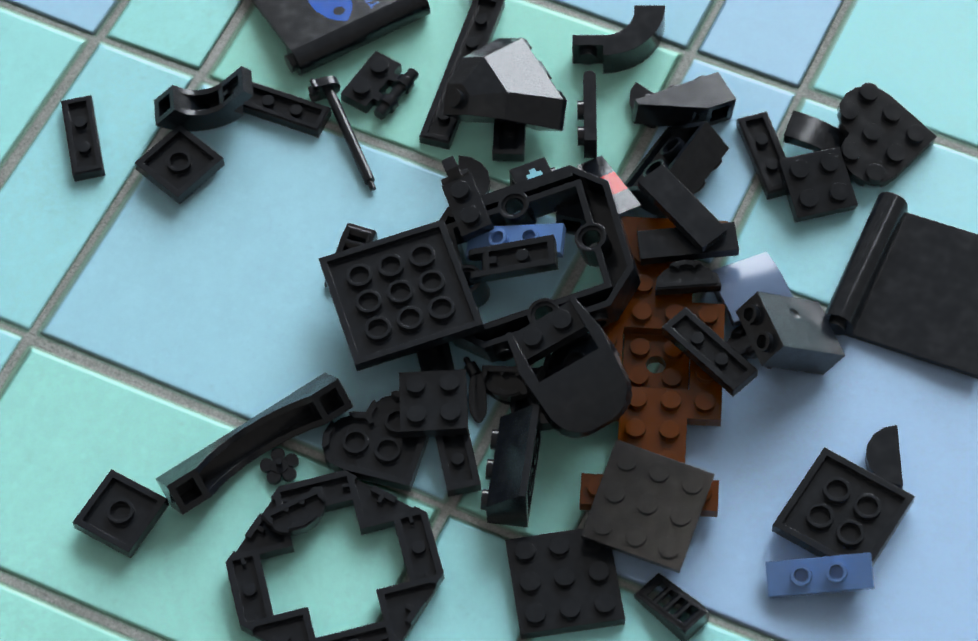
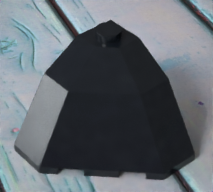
(505, 86)

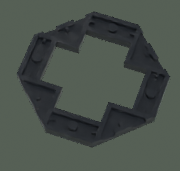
(375, 511)

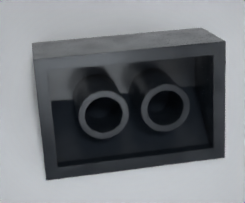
(687, 152)
(513, 468)

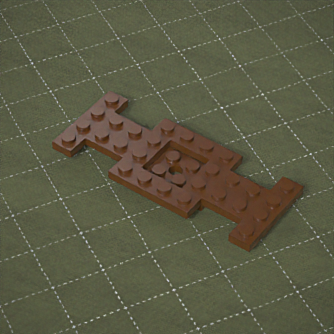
(660, 401)

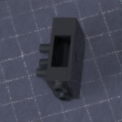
(789, 333)

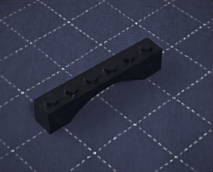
(211, 467)

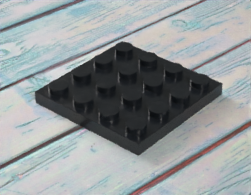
(400, 295)

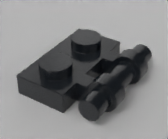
(373, 80)

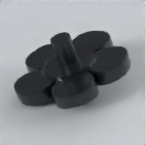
(279, 466)

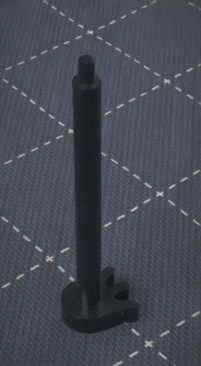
(328, 88)

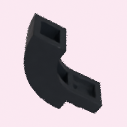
(626, 47)
(206, 107)

